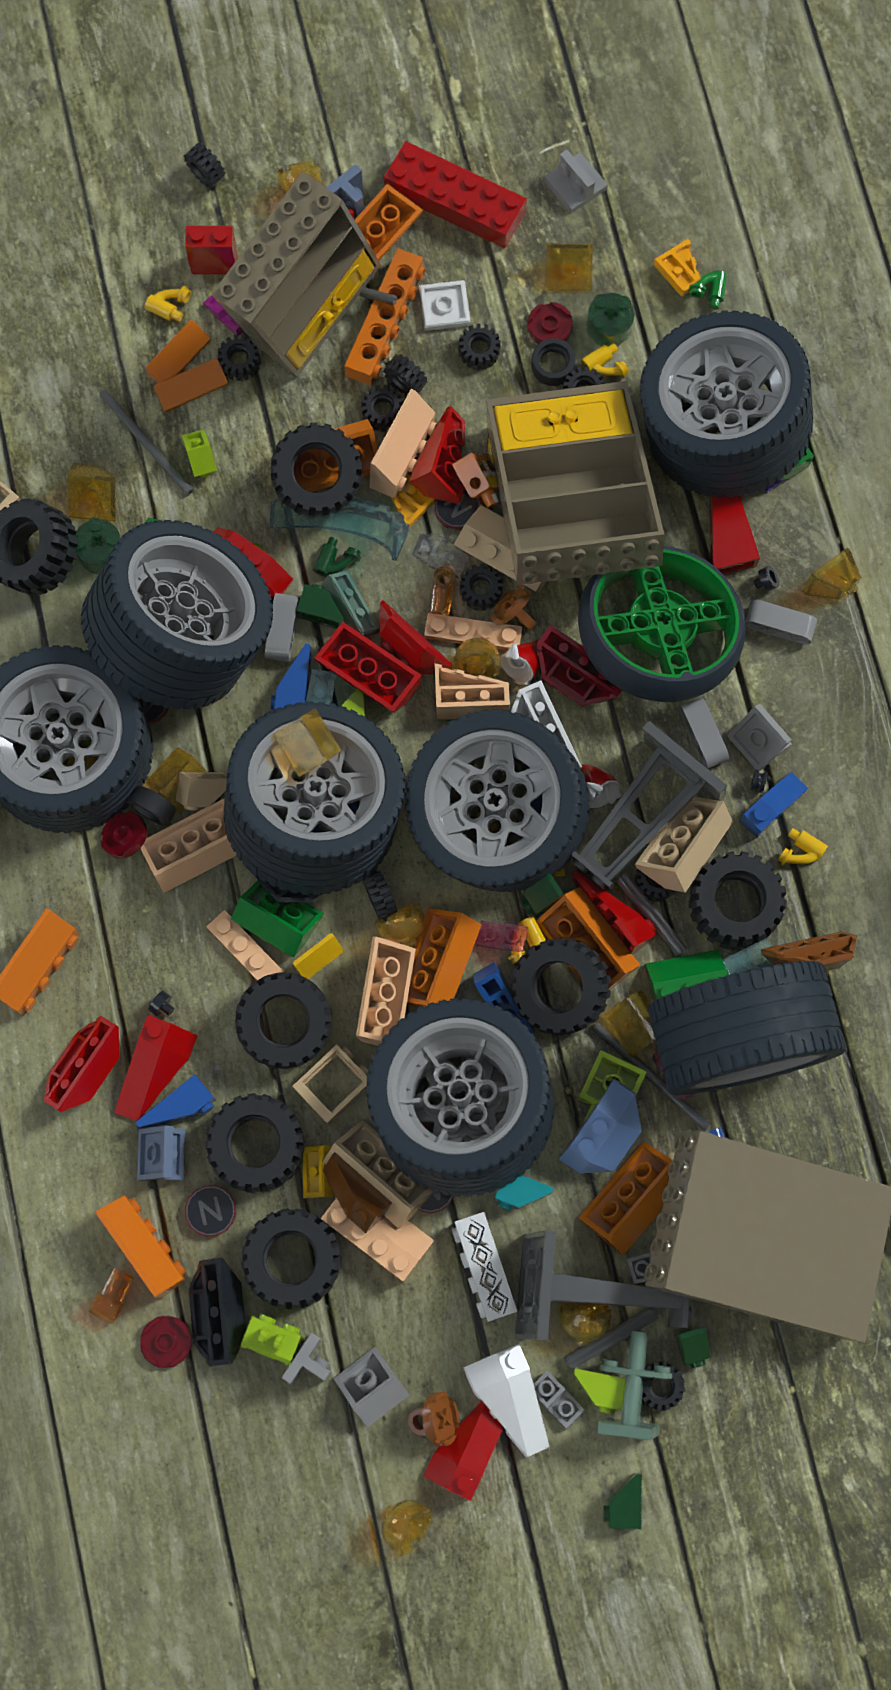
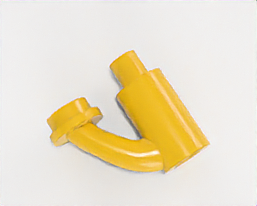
(164, 309)
(601, 356)
(806, 842)
(533, 938)

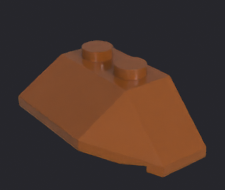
(829, 949)

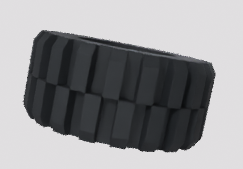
(321, 438)
(54, 552)
(757, 876)
(528, 986)
(283, 1055)
(220, 1137)
(257, 1248)

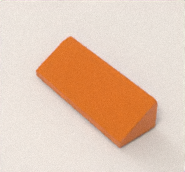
(178, 352)
(190, 385)

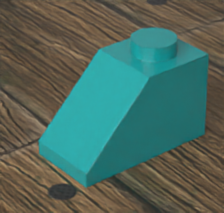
(521, 1193)

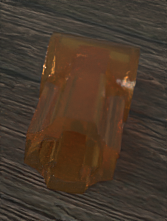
(442, 593)
(109, 1301)

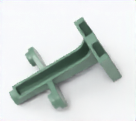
(630, 1422)

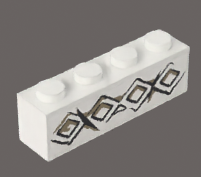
(485, 1266)

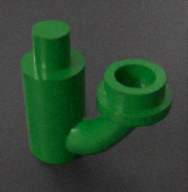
(716, 290)

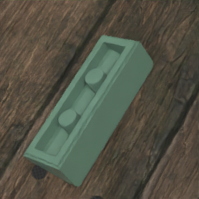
(350, 603)

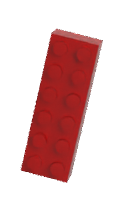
(456, 194)

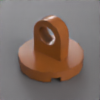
(511, 606)
(439, 1419)

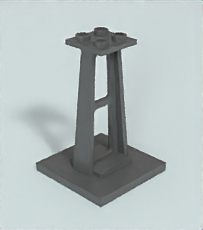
(681, 762)
(541, 1286)

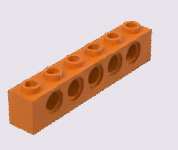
(402, 265)

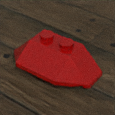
(274, 575)
(407, 644)
(83, 1065)

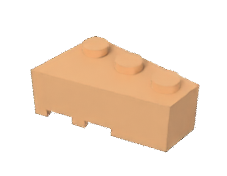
(463, 693)

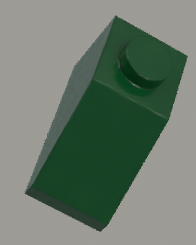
(318, 607)
(541, 896)
(693, 1347)
(625, 1505)

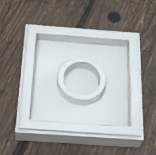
(444, 305)

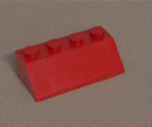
(369, 668)

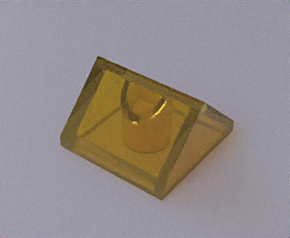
(568, 266)
(307, 742)
(165, 778)
(631, 1023)

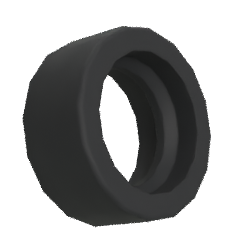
(552, 345)
(152, 805)

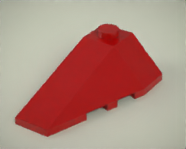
(434, 470)
(626, 922)
(155, 1061)
(463, 1462)

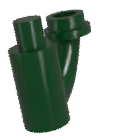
(326, 557)

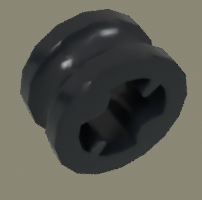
(758, 781)

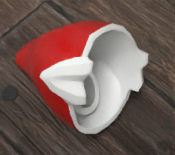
(521, 662)
(601, 786)

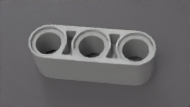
(780, 622)
(281, 635)
(704, 732)

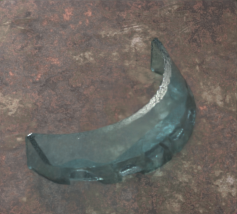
(360, 518)

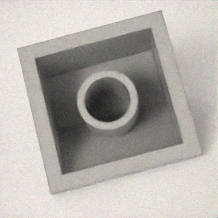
(371, 1387)

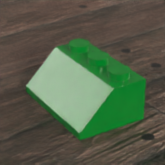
(280, 924)
(683, 971)

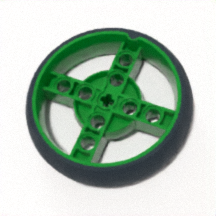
(662, 625)

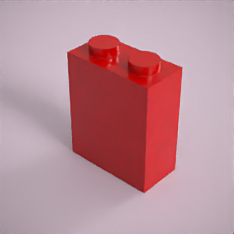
(210, 249)

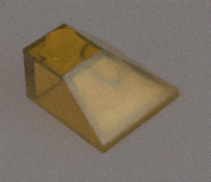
(91, 492)
(834, 578)

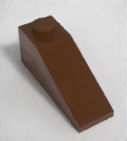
(357, 1196)

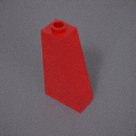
(731, 536)

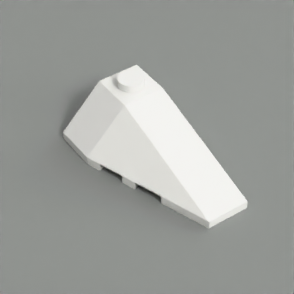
(509, 1393)

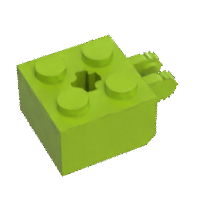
(603, 1071)
(272, 1340)

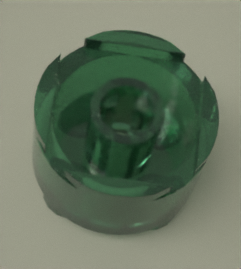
(610, 319)
(91, 536)

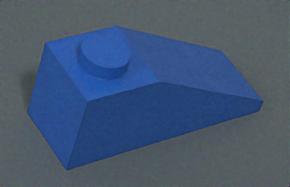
(294, 684)
(773, 804)
(497, 991)
(181, 1104)

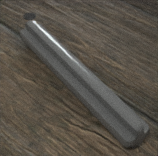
(650, 912)
(611, 1338)

